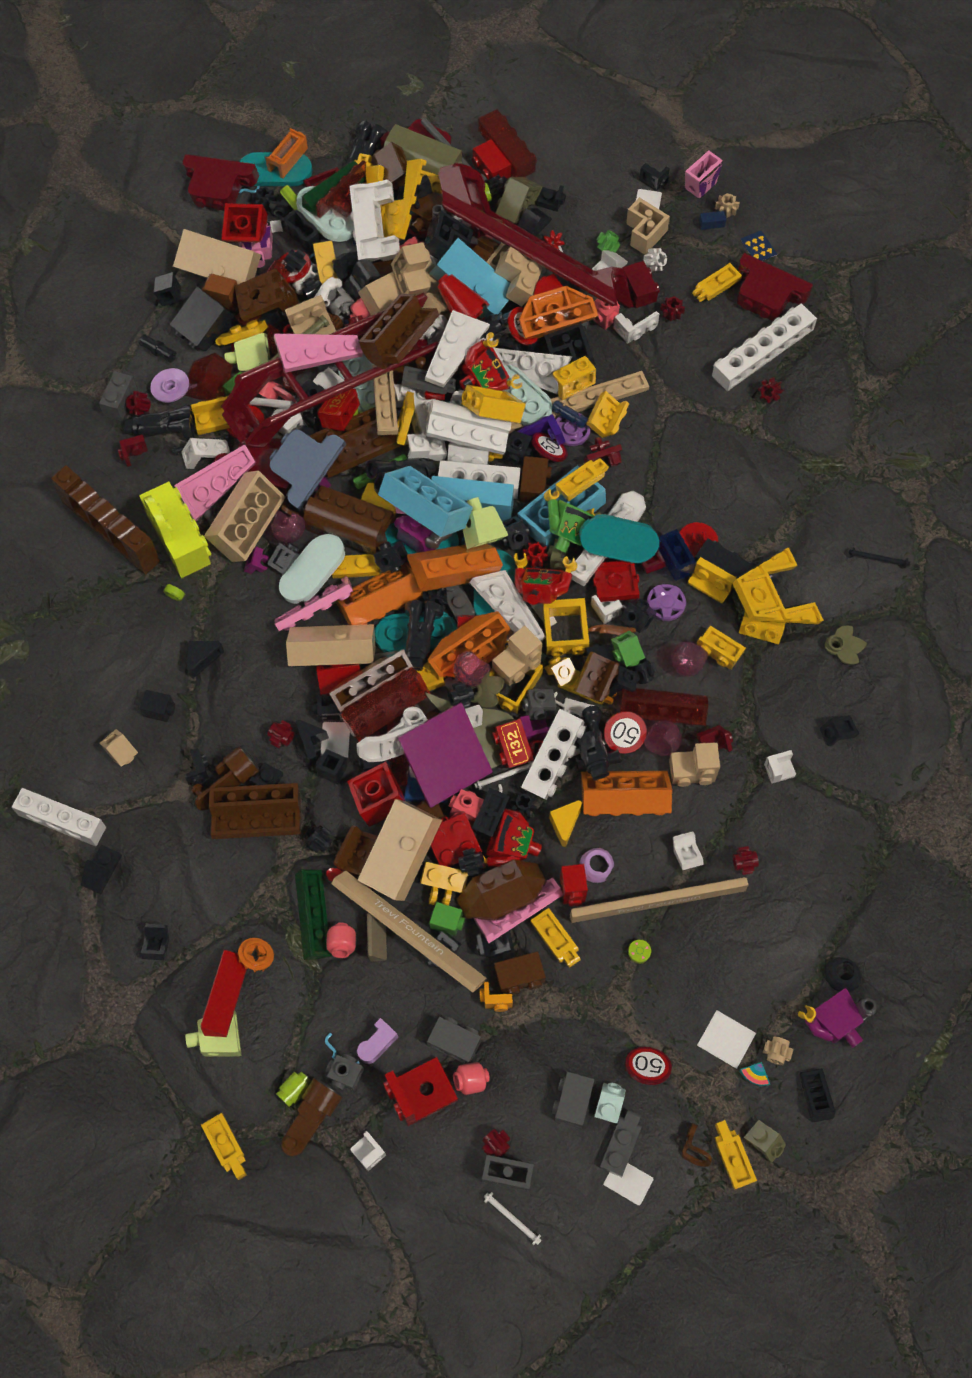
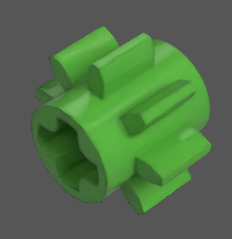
(608, 241)

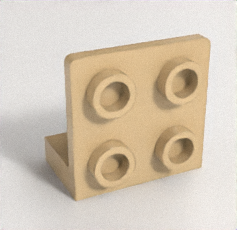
(307, 314)

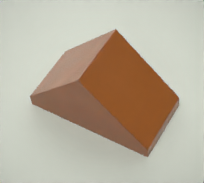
(222, 290)

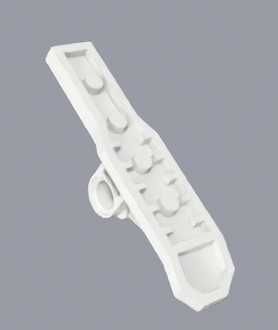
(629, 507)
(387, 745)

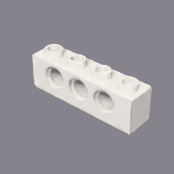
(481, 472)
(562, 722)
(59, 817)

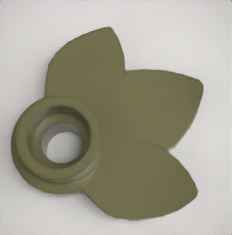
(848, 645)
(487, 691)

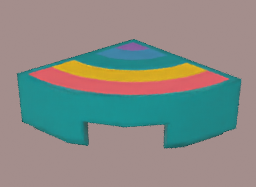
(755, 1074)

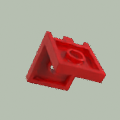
(406, 1090)

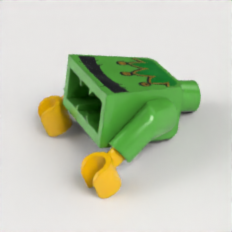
(565, 520)

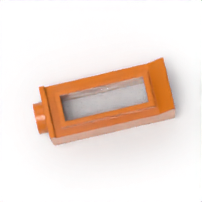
(287, 152)

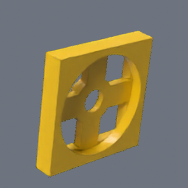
(405, 417)

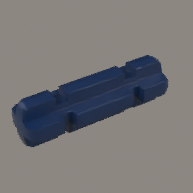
(569, 414)

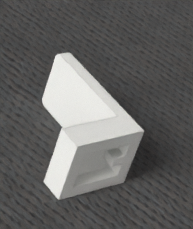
(629, 332)
(200, 448)

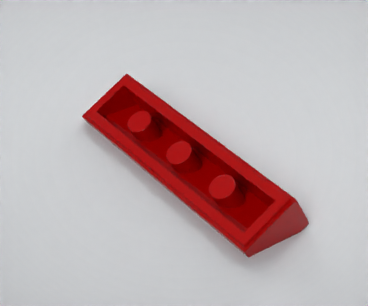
(223, 996)

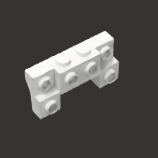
(368, 221)
(419, 444)

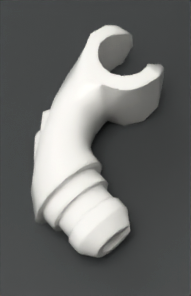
(330, 284)
(298, 285)

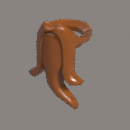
(611, 629)

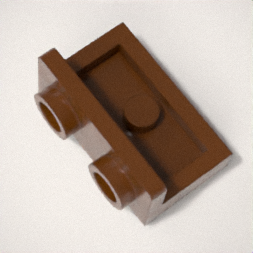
(596, 677)
(354, 851)

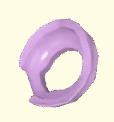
(594, 876)

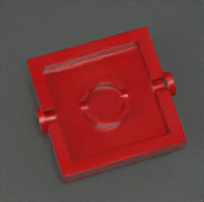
(616, 581)
(452, 838)

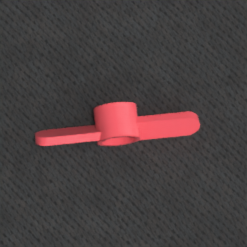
(273, 390)

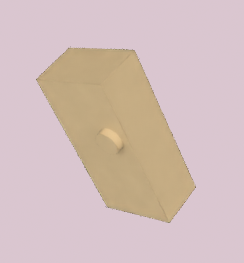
(208, 255)
(383, 291)
(245, 516)
(331, 645)
(399, 850)

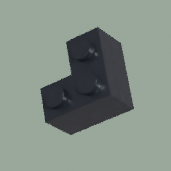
(443, 233)
(570, 341)

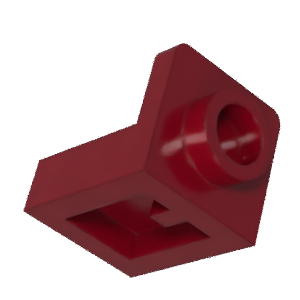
(132, 446)

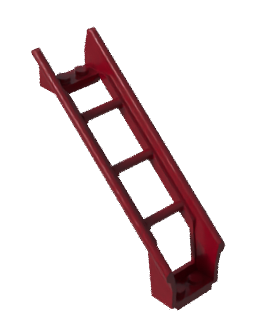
(467, 199)
(251, 382)

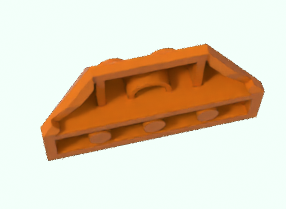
(555, 311)
(482, 635)

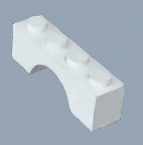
(326, 379)

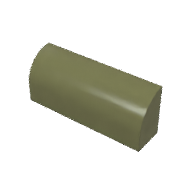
(422, 147)

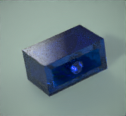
(676, 555)

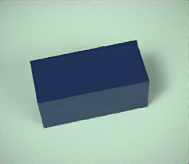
(712, 220)

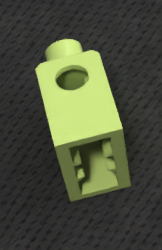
(250, 352)
(483, 525)
(216, 1046)

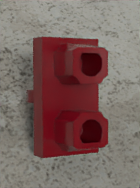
(612, 453)

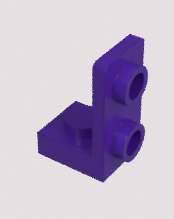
(544, 425)

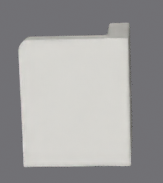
(606, 610)
(780, 767)
(368, 1151)

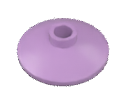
(169, 385)

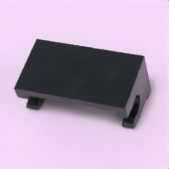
(490, 812)

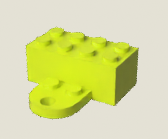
(176, 529)

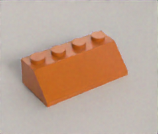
(453, 565)
(380, 595)
(627, 793)

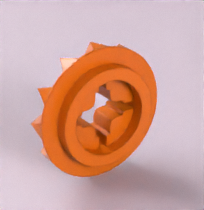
(263, 950)

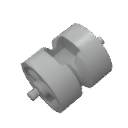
(340, 302)

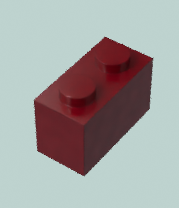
(641, 284)

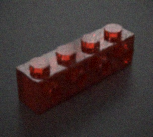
(496, 127)
(385, 704)
(666, 706)

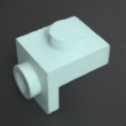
(610, 1102)

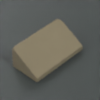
(376, 939)

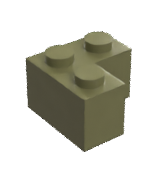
(517, 196)

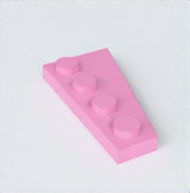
(313, 350)
(212, 482)
(323, 602)
(495, 928)

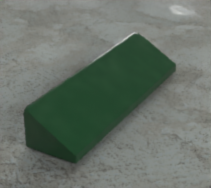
(310, 199)
(312, 913)

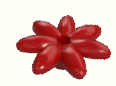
(554, 240)

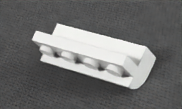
(466, 428)

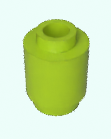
(293, 1088)

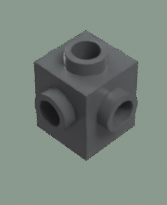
(539, 704)
(350, 1078)

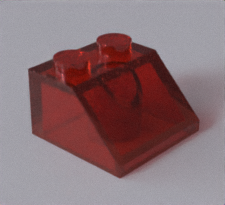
(208, 377)

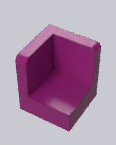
(534, 729)

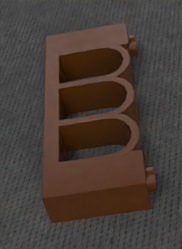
(105, 520)

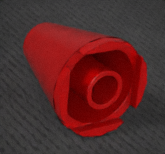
(461, 297)

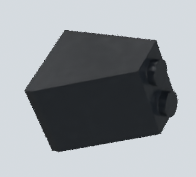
(202, 320)

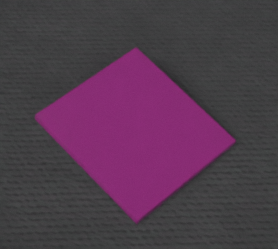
(445, 754)

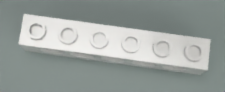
(789, 328)

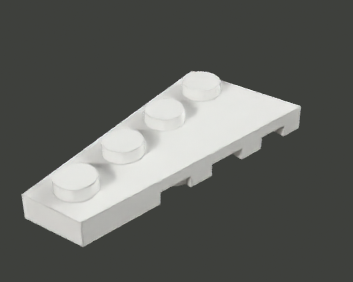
(455, 342)
(536, 366)
(504, 597)

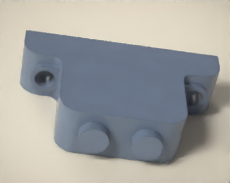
(304, 463)

